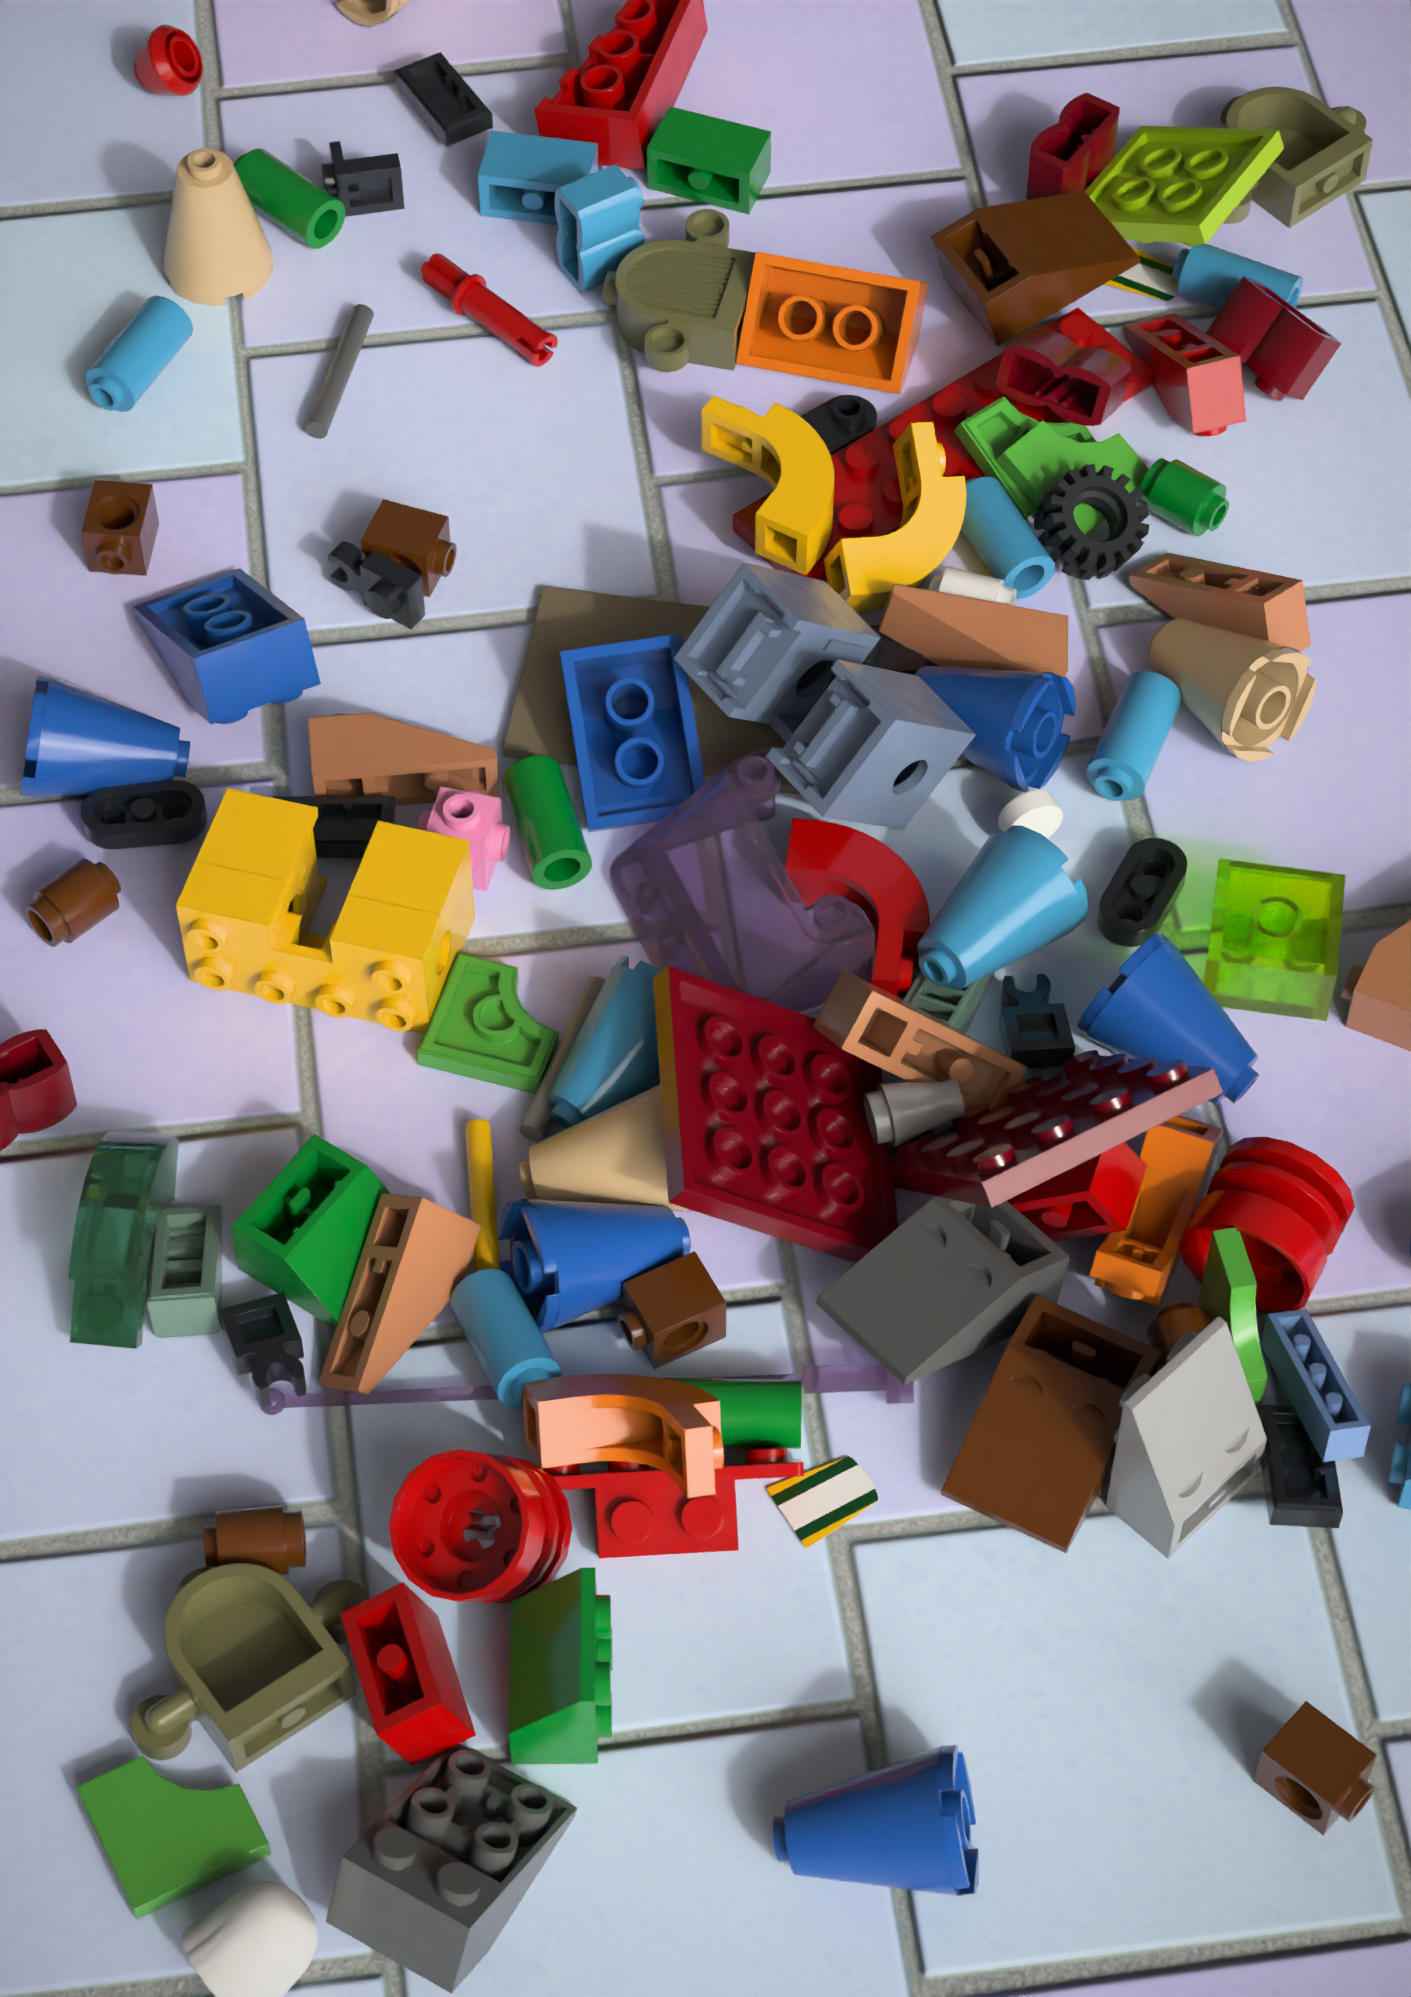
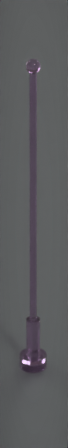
(814, 1380)

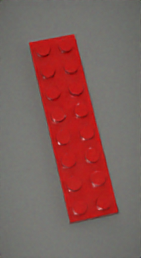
(866, 471)

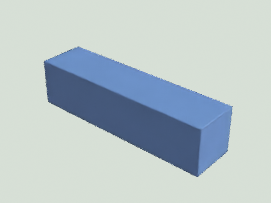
(1315, 1385)

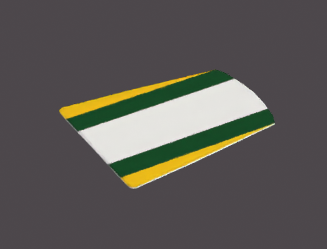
(1148, 278)
(824, 1498)

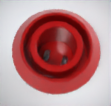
(168, 62)

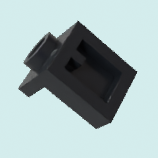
(364, 183)

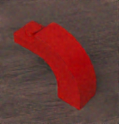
(852, 864)

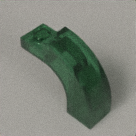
(114, 1232)

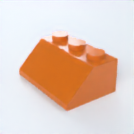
(831, 322)

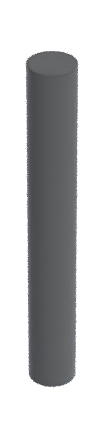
(339, 371)

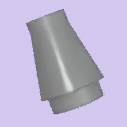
(910, 1109)

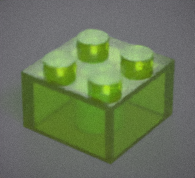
(1274, 939)

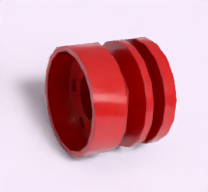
(1287, 1214)
(445, 1519)

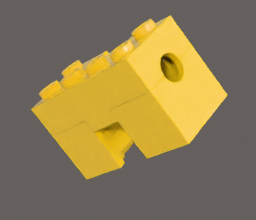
(260, 887)

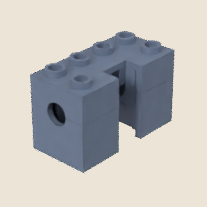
(855, 734)

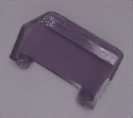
(721, 905)

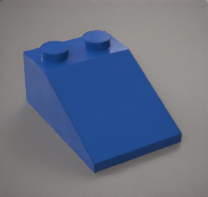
(230, 646)
(631, 730)

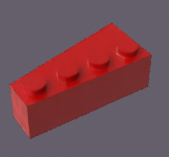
(627, 80)

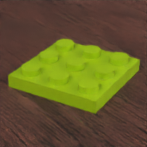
(1181, 180)

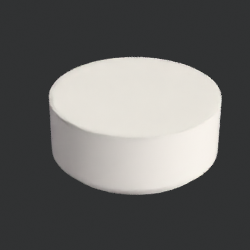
(1032, 810)

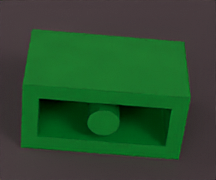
(709, 160)

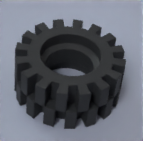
(1112, 502)

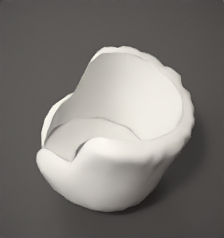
(253, 1942)

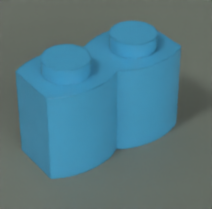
(597, 225)

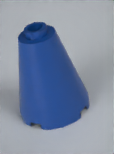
(1013, 718)
(94, 743)
(1170, 1014)
(581, 1253)
(888, 1827)

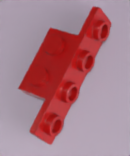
(649, 1515)

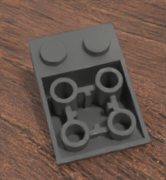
(945, 1285)
(447, 1865)

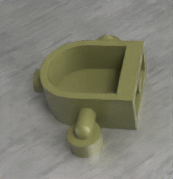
(1321, 153)
(683, 296)
(247, 1662)

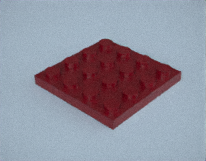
(768, 1120)
(1049, 1127)

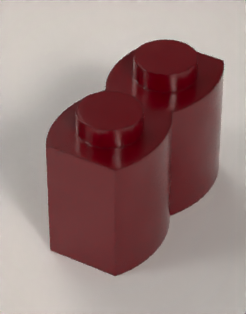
(1075, 149)
(1273, 340)
(1055, 372)
(33, 1085)

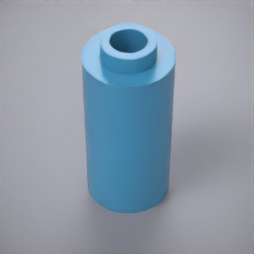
(1213, 274)
(138, 354)
(1004, 538)
(1134, 736)
(502, 1334)

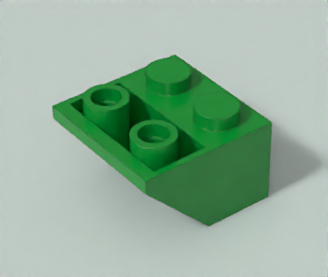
(310, 1228)
(560, 1672)

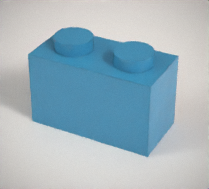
(524, 172)

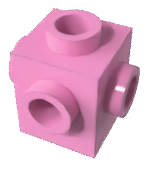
(473, 818)

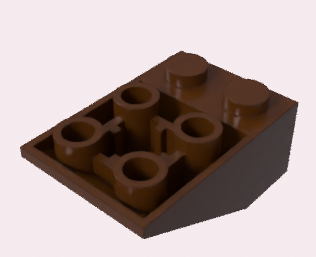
(1029, 259)
(1048, 1424)

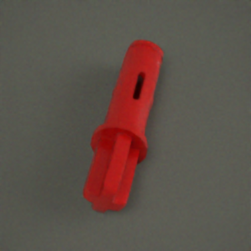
(472, 297)

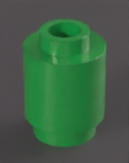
(1184, 496)

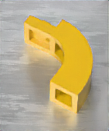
(794, 460)
(932, 518)

